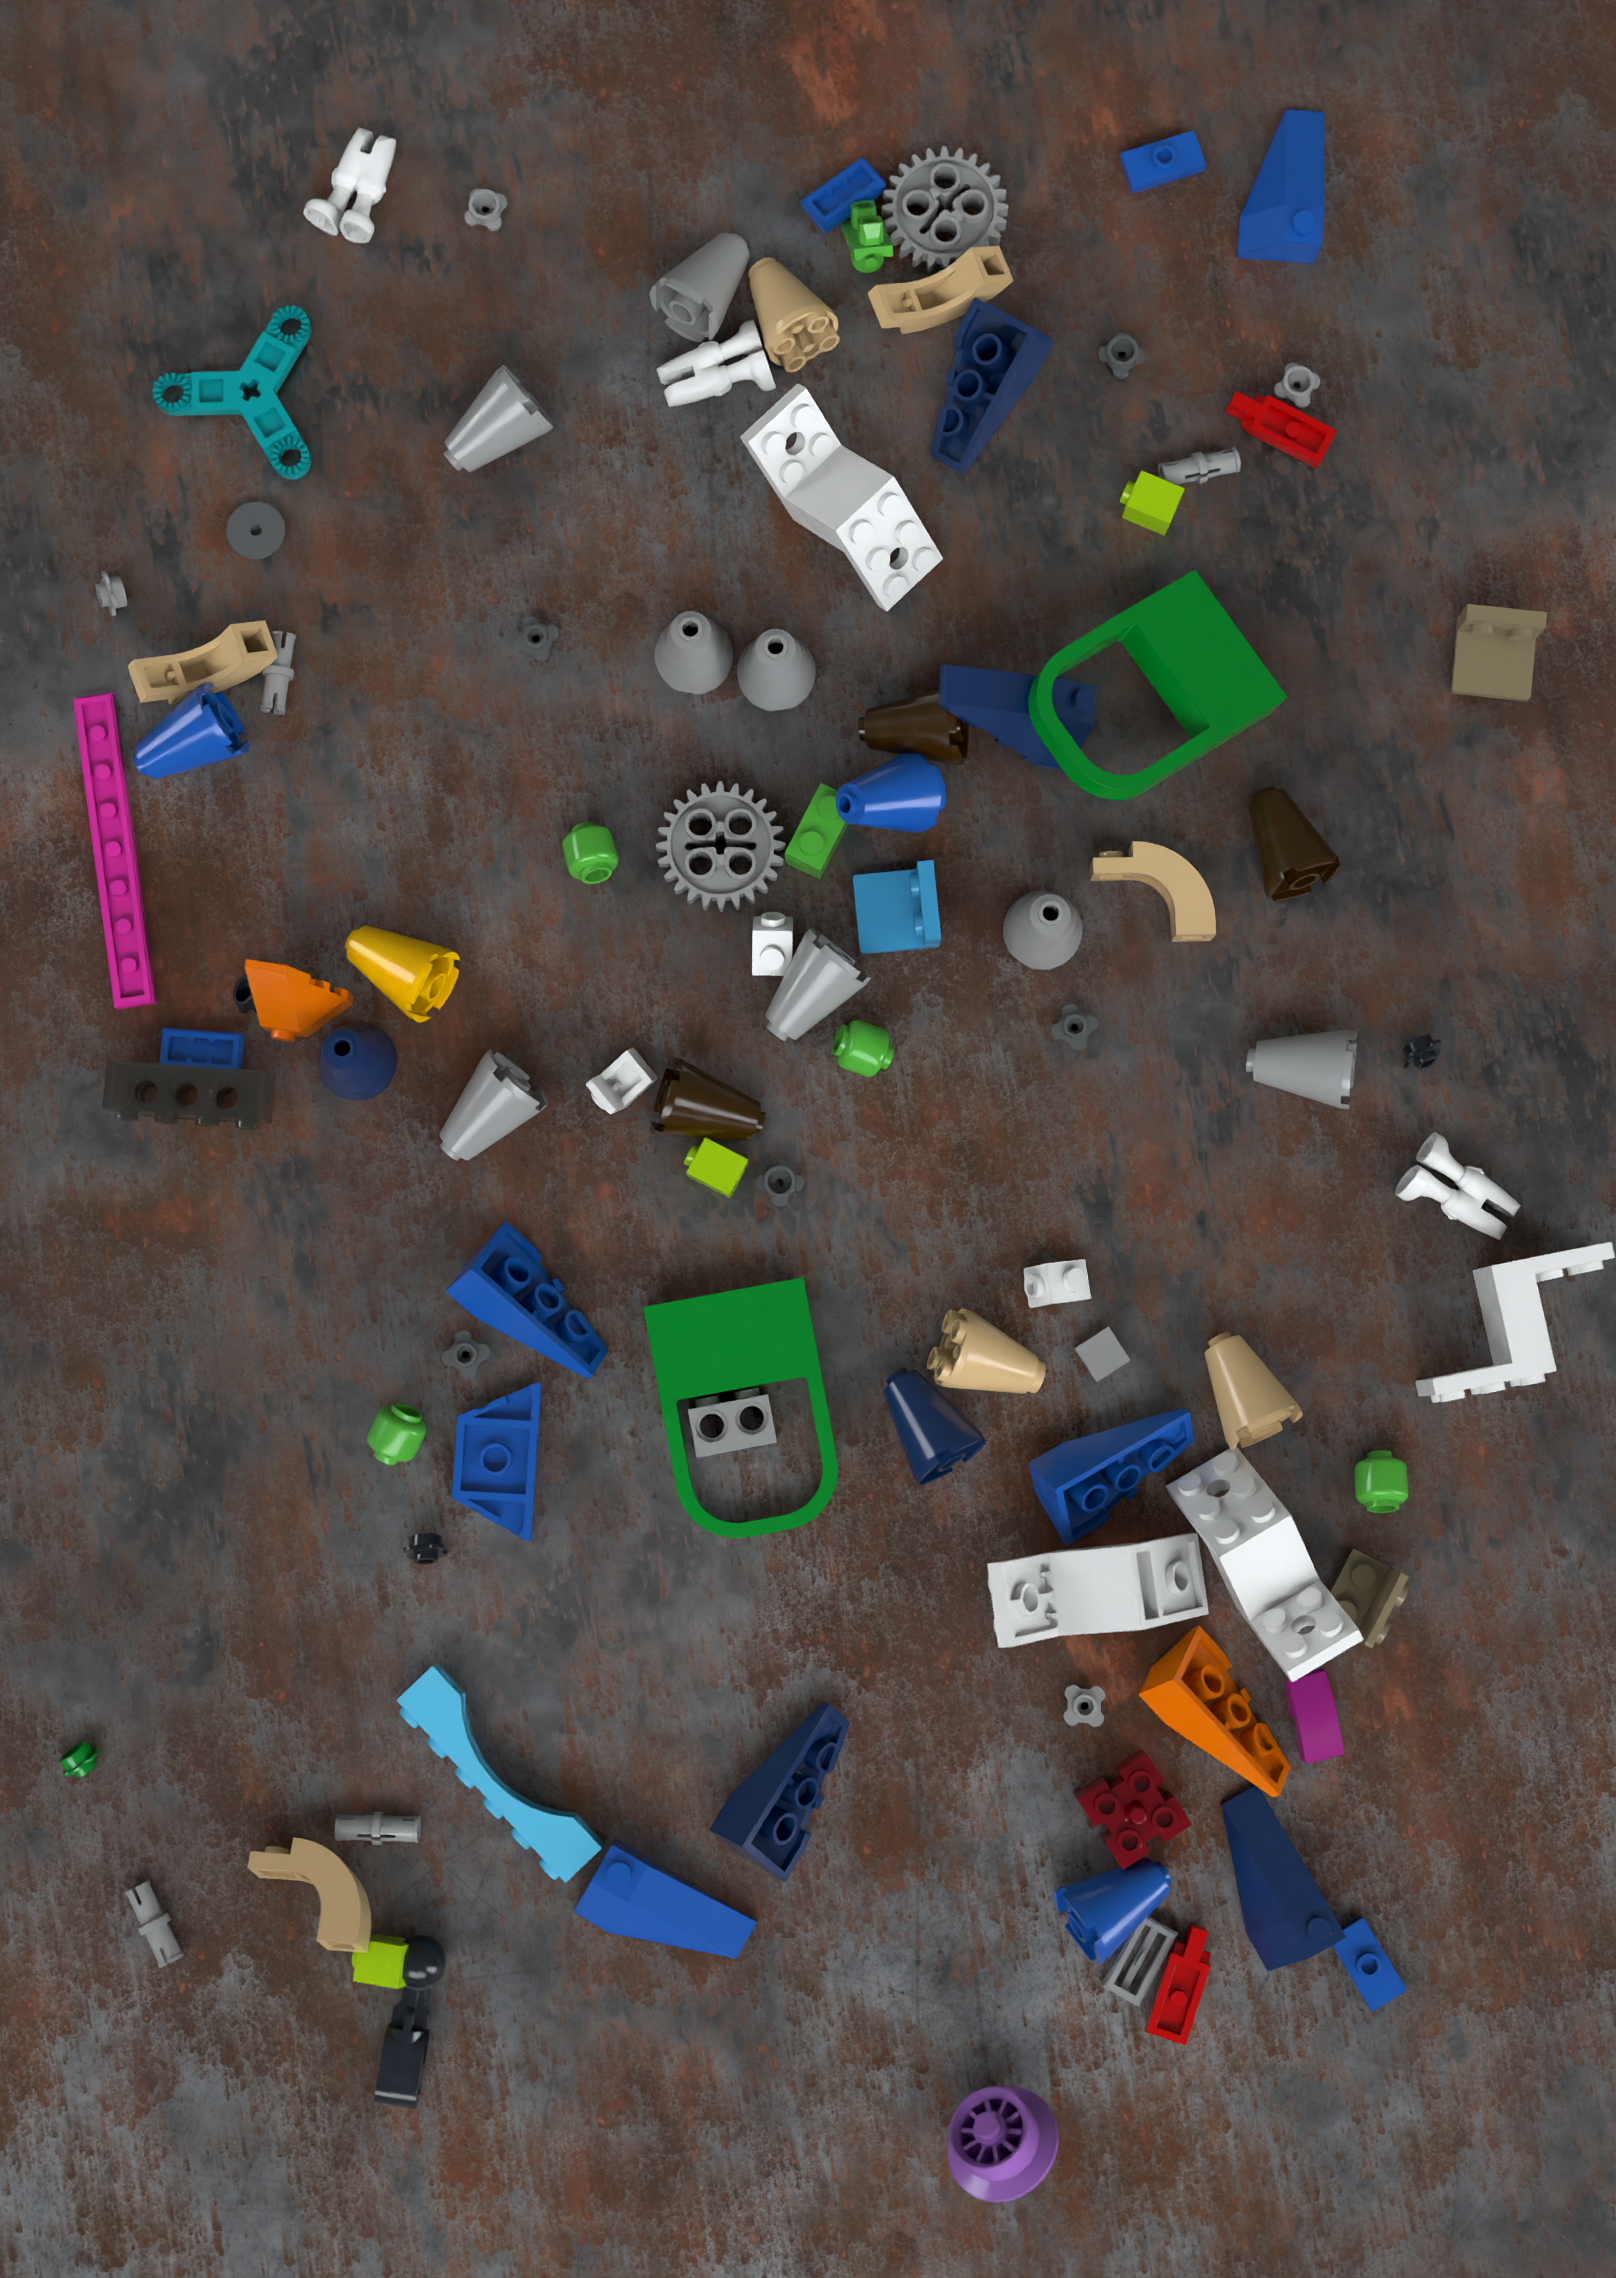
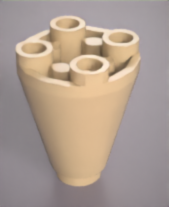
(790, 316)
(982, 1357)

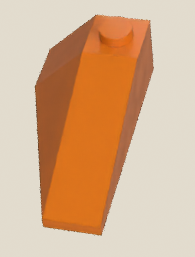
(291, 1001)
(1202, 1703)

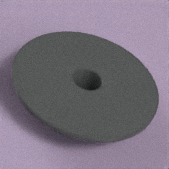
(256, 530)

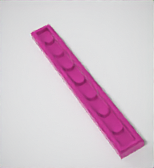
(114, 851)

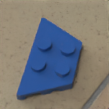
(499, 1460)

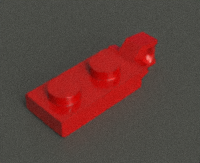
(1282, 427)
(1180, 1987)

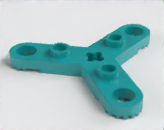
(223, 391)

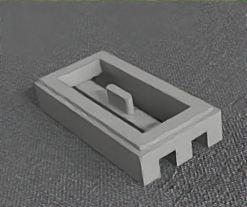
(1152, 1969)

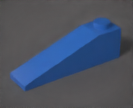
(516, 1296)
(653, 1904)

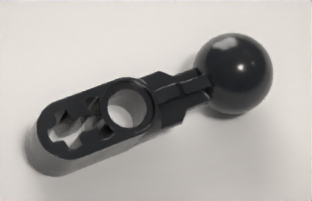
(408, 2033)

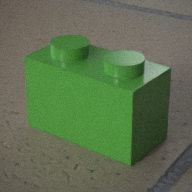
(817, 834)

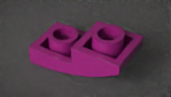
(1315, 1716)

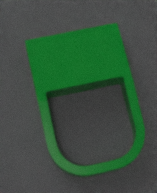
(1194, 664)
(732, 1345)

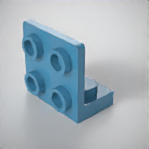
(897, 910)

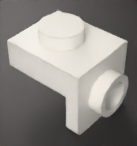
(771, 944)
(621, 1082)
(1056, 1283)

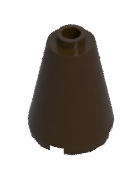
(916, 727)
(1288, 847)
(703, 1106)

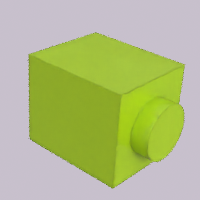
(1151, 502)
(715, 1166)
(382, 1963)

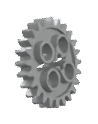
(918, 188)
(720, 882)

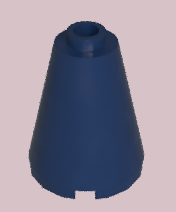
(356, 1061)
(929, 1426)

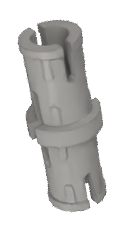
(1200, 466)
(278, 674)
(377, 1828)
(154, 1924)

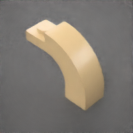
(942, 296)
(225, 661)
(1173, 877)
(344, 1903)

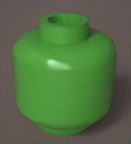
(590, 853)
(862, 1048)
(396, 1433)
(1381, 1482)

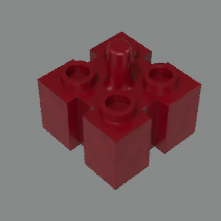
(1132, 1808)

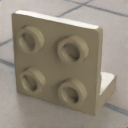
(1495, 651)
(1368, 1594)

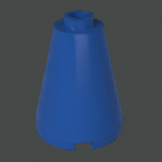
(192, 736)
(895, 796)
(1111, 1905)

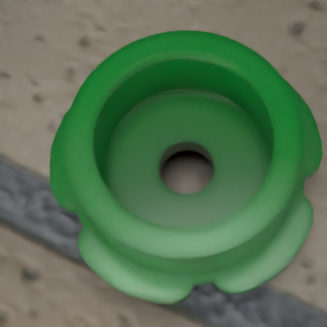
(79, 1759)

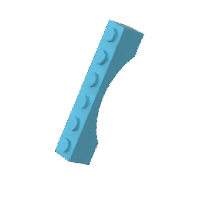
(556, 1835)

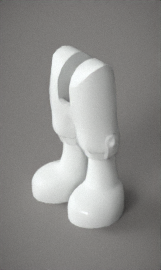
(356, 172)
(698, 372)
(1461, 1203)

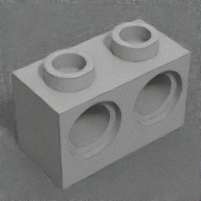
(734, 1434)

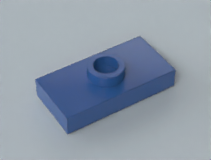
(1162, 162)
(831, 202)
(202, 1048)
(1368, 1964)

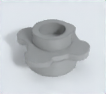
(485, 198)
(1301, 375)
(111, 592)
(1092, 1714)

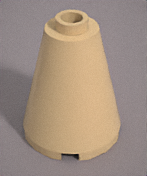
(1246, 1392)

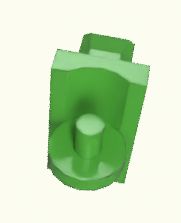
(866, 237)

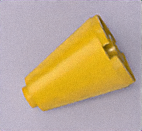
(404, 969)

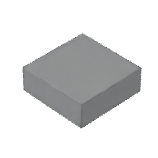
(1102, 1354)

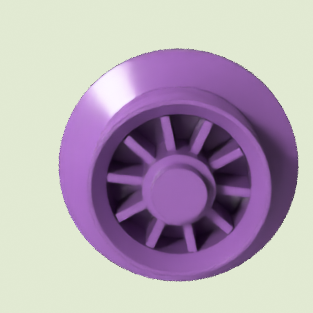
(1002, 2143)

